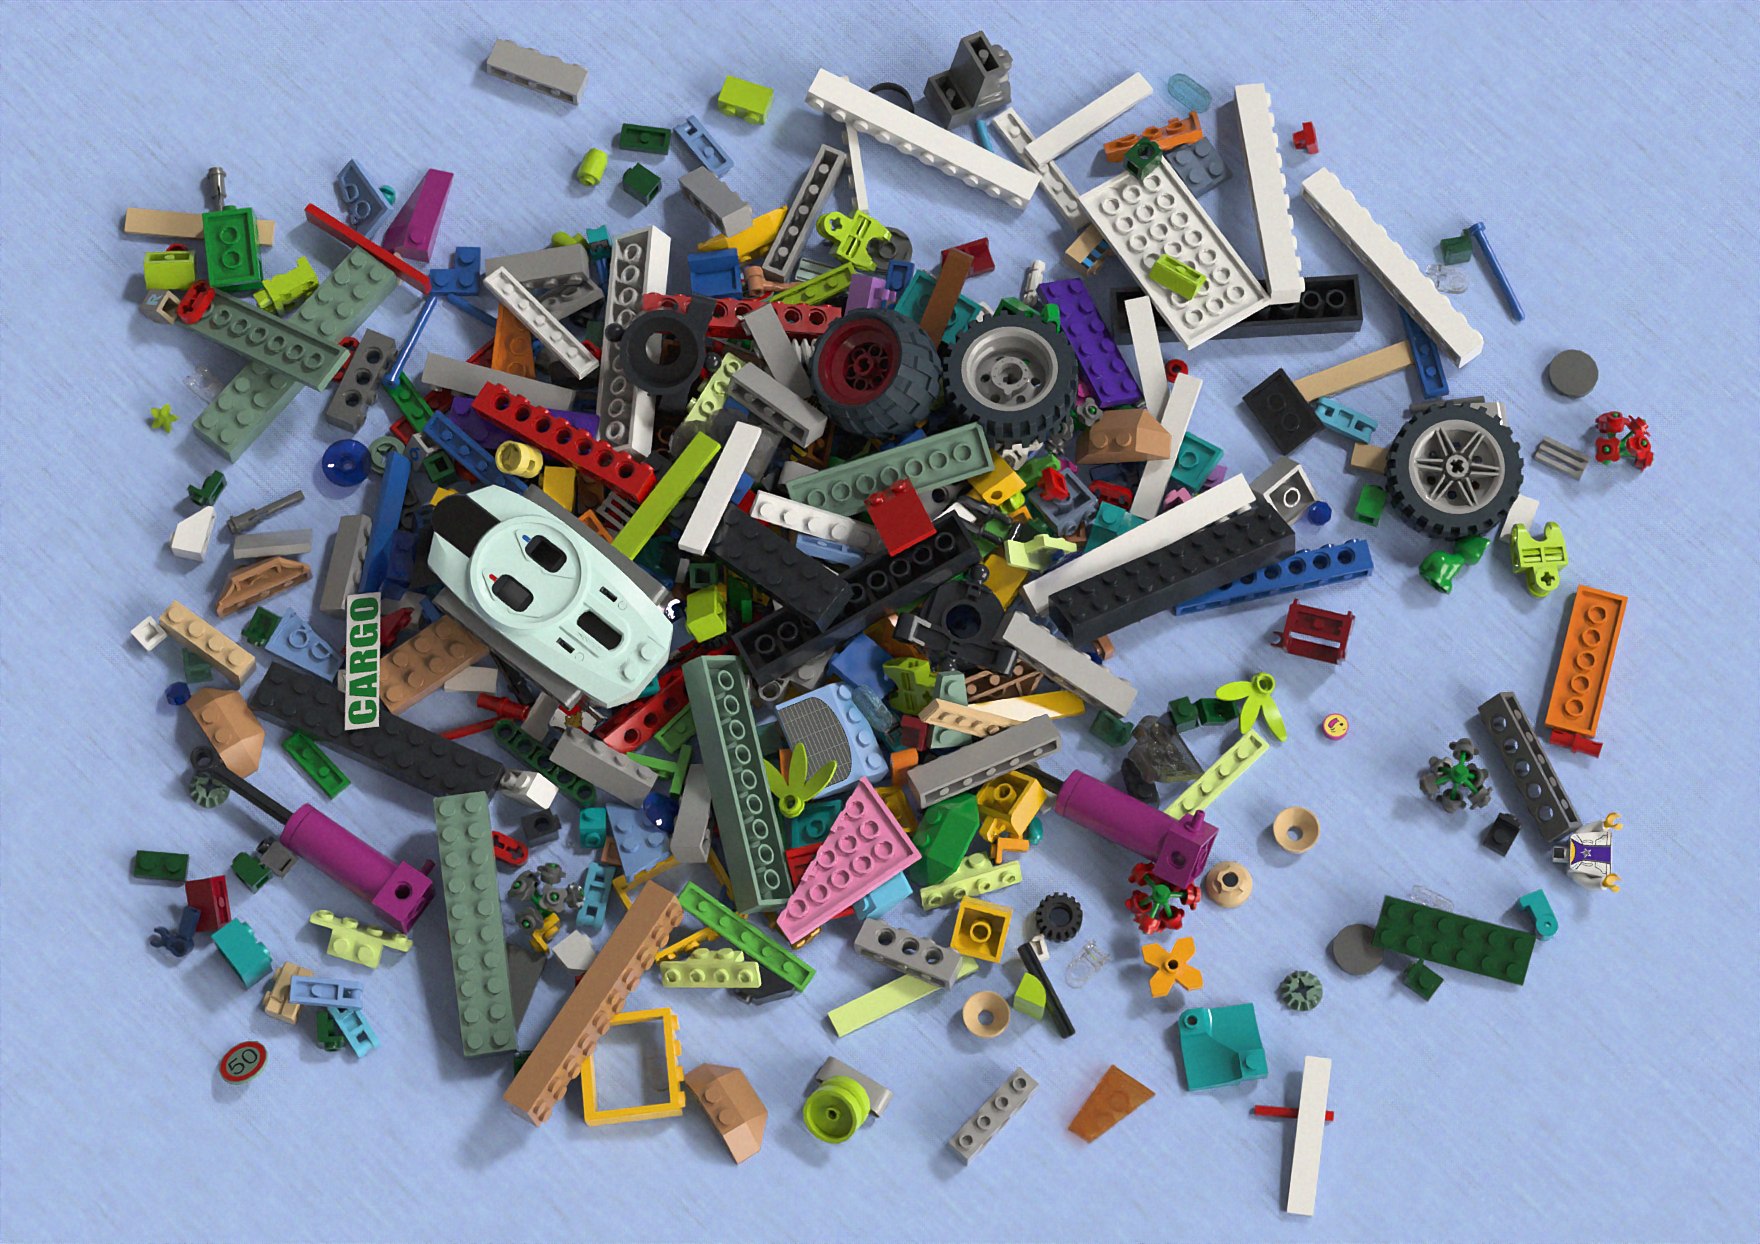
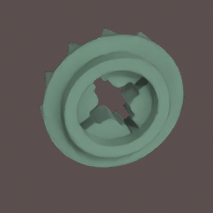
(383, 445)
(199, 795)
(1295, 1000)

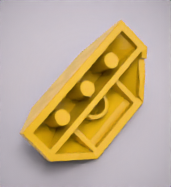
(753, 241)

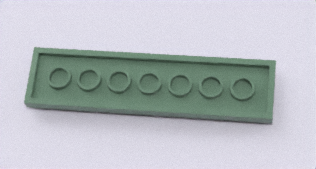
(269, 340)
(926, 462)

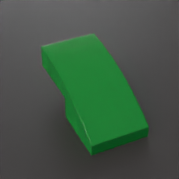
(740, 599)

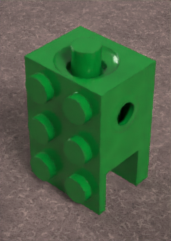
(233, 249)

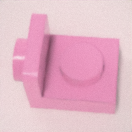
(1175, 498)

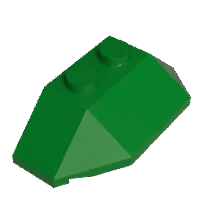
(944, 838)

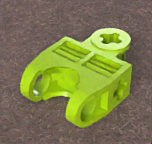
(851, 237)
(1538, 558)
(914, 684)

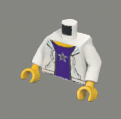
(1590, 855)

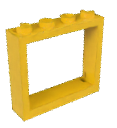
(692, 942)
(675, 1075)

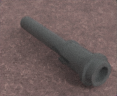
(216, 176)
(242, 521)

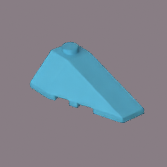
(883, 898)

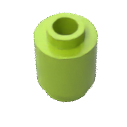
(592, 167)

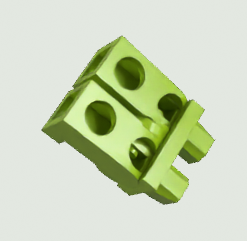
(287, 290)

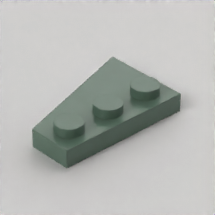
(951, 688)

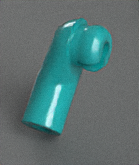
(1035, 831)

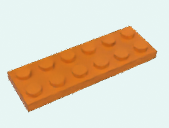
(1586, 661)

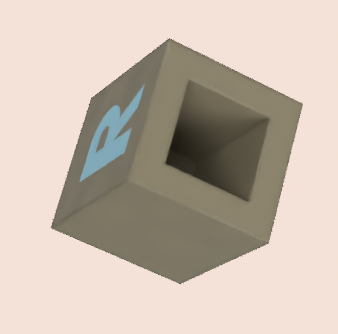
(160, 306)

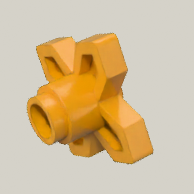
(1164, 978)

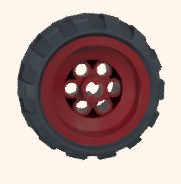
(853, 360)

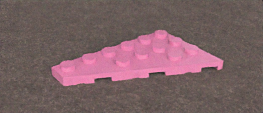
(856, 858)

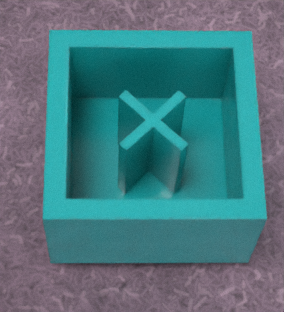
(242, 953)

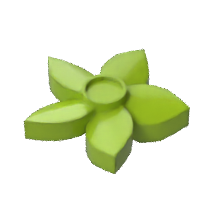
(163, 417)

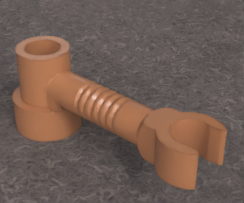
(757, 284)

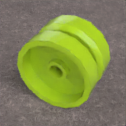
(836, 1109)

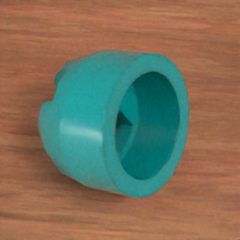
(387, 189)

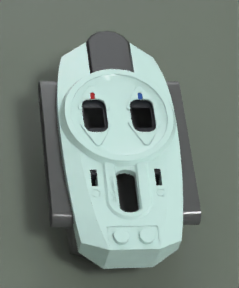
(549, 595)

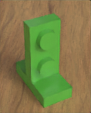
(667, 769)

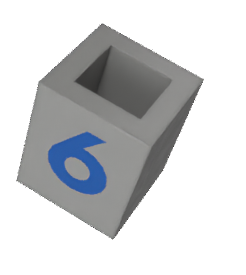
(420, 448)

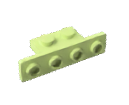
(713, 390)
(1035, 553)
(972, 878)
(356, 941)
(711, 970)

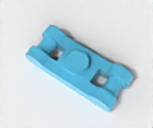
(1345, 420)
(596, 896)
(352, 1025)

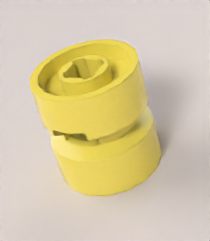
(519, 459)

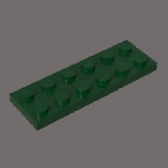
(1453, 940)

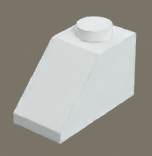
(193, 535)

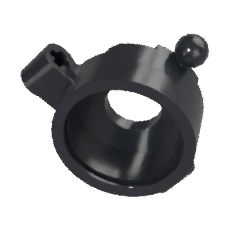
(673, 379)
(953, 653)

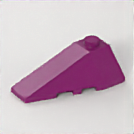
(419, 220)

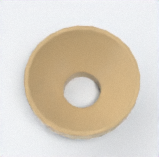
(1299, 818)
(1228, 896)
(989, 1002)

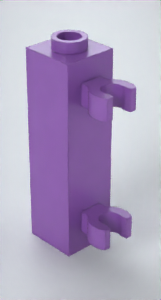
(867, 292)

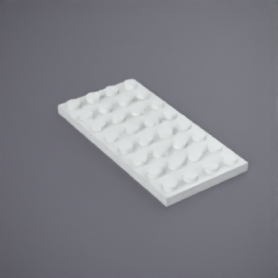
(1164, 217)

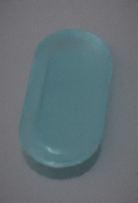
(1189, 93)
(872, 708)

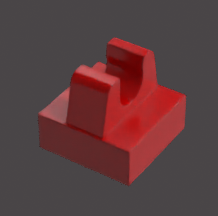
(1306, 138)
(1054, 485)

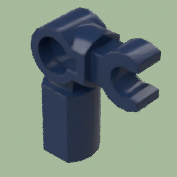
(1111, 471)
(182, 942)

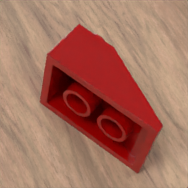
(899, 516)

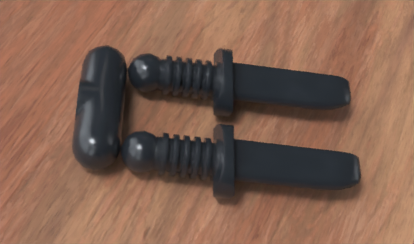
(989, 512)

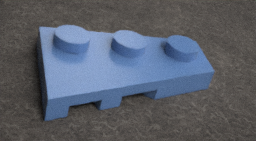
(364, 198)
(303, 648)

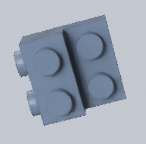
(1199, 167)
(1066, 514)

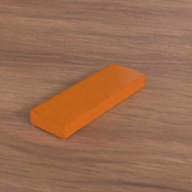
(901, 763)

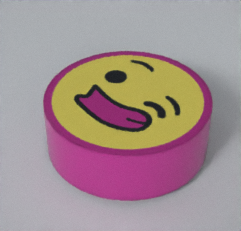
(1335, 726)

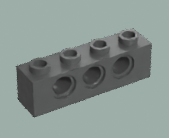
(371, 346)

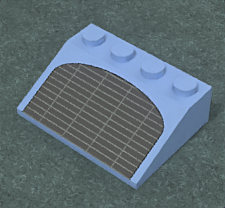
(830, 731)

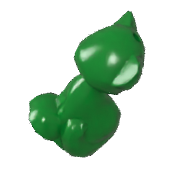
(1442, 567)

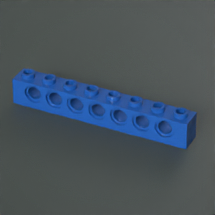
(1286, 582)

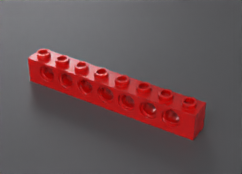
(730, 326)
(635, 487)
(672, 687)

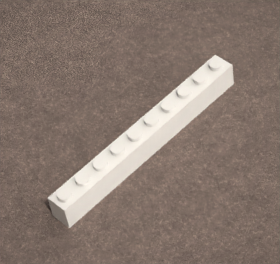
(922, 139)
(1267, 194)
(1391, 267)
(1165, 529)

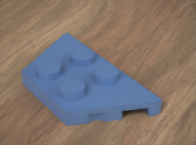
(636, 839)

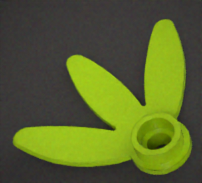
(1255, 698)
(796, 791)

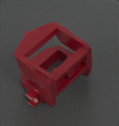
(1318, 624)

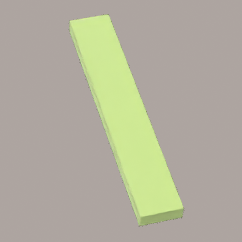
(1219, 775)
(887, 999)

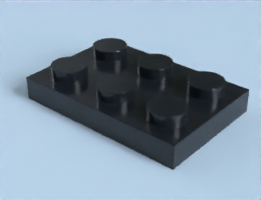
(1284, 412)

